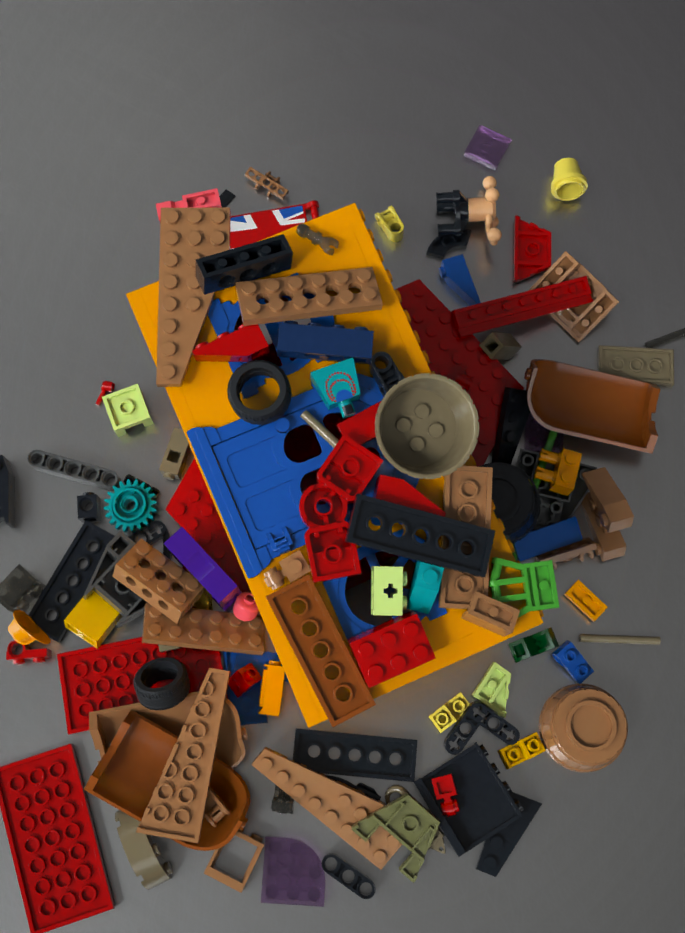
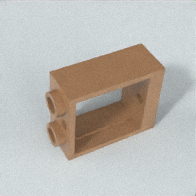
(227, 878)

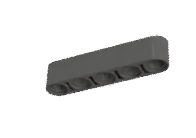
(68, 464)

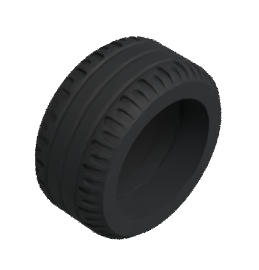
(253, 369)
(166, 696)

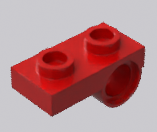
(36, 655)

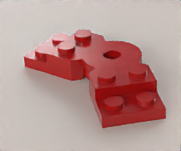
(339, 480)

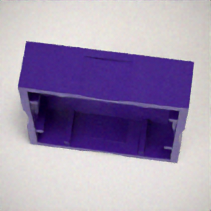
(203, 568)

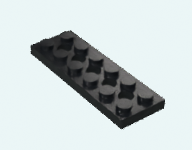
(408, 547)
(59, 580)
(365, 744)

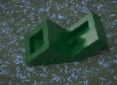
(533, 645)

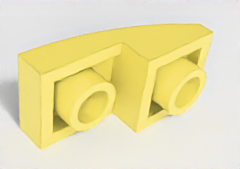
(449, 712)

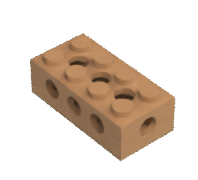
(158, 580)

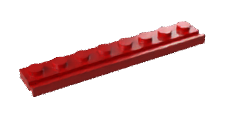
(522, 306)

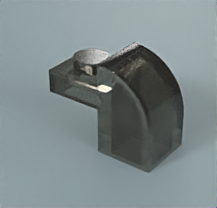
(282, 802)

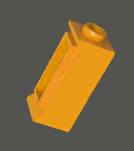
(271, 689)

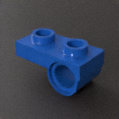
(572, 661)

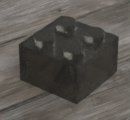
(20, 589)

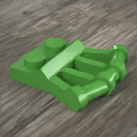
(537, 581)

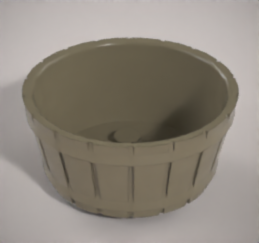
(427, 426)

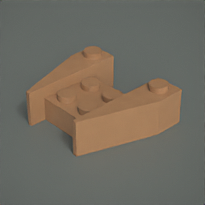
(606, 513)

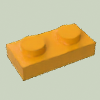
(585, 600)

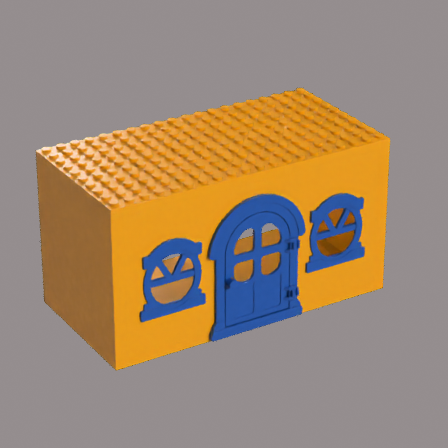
(269, 483)

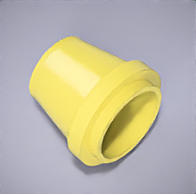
(568, 180)

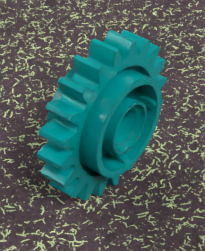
(139, 514)

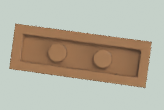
(569, 551)

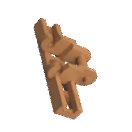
(273, 182)

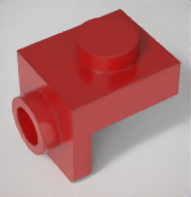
(244, 679)

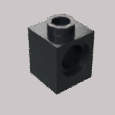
(90, 515)

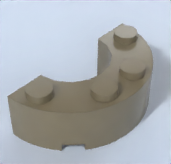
(142, 852)

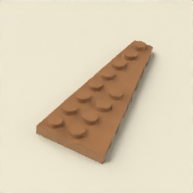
(183, 788)
(330, 802)

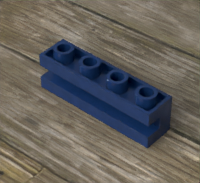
(324, 343)

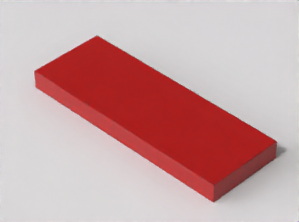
(361, 425)

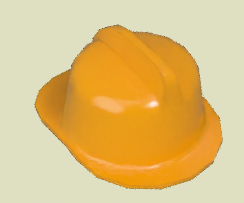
(25, 629)

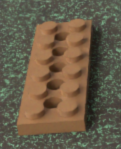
(302, 308)

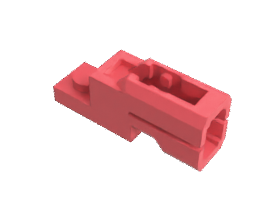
(201, 199)

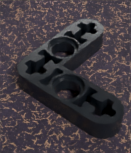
(475, 721)

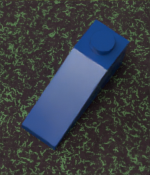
(458, 278)

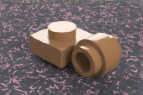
(292, 566)

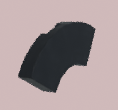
(445, 243)

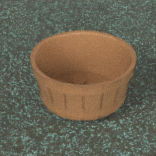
(583, 727)

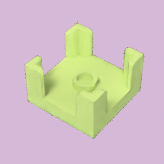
(127, 409)

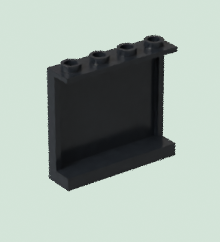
(481, 799)

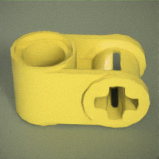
(389, 221)

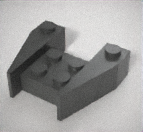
(110, 589)

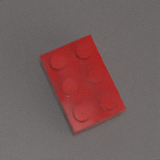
(391, 649)

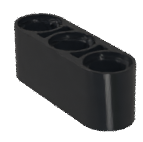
(353, 885)

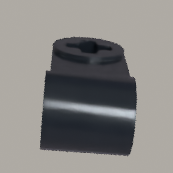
(386, 377)

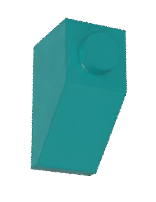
(424, 587)

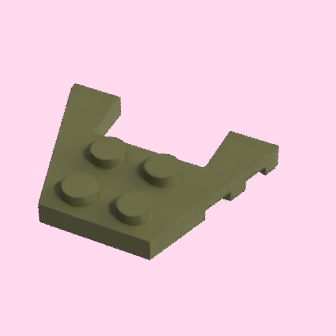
(409, 824)

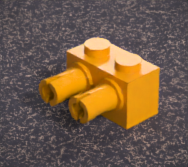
(566, 468)

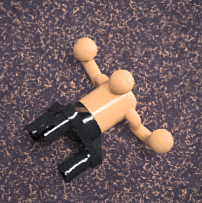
(471, 210)

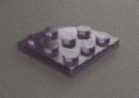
(292, 873)

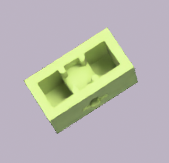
(380, 578)

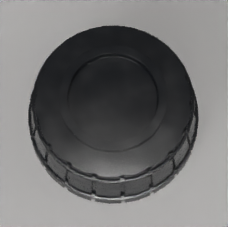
(514, 500)

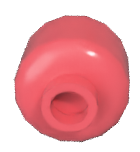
(245, 607)

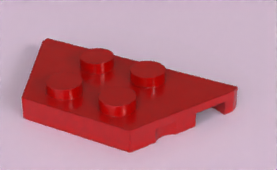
(531, 249)

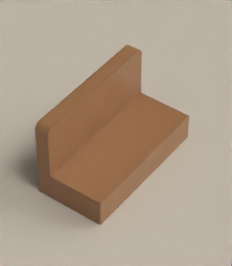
(491, 614)

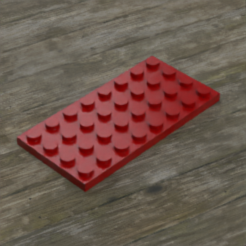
(105, 676)
(53, 840)

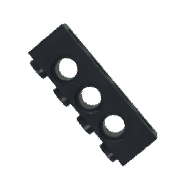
(243, 264)

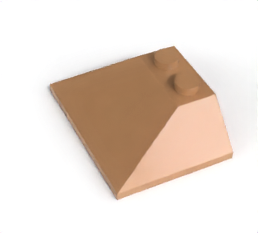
(581, 319)

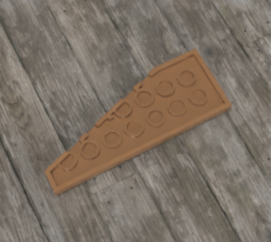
(182, 306)

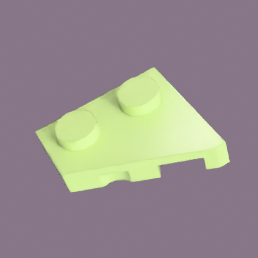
(494, 689)

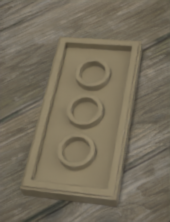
(638, 363)

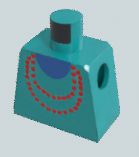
(338, 386)

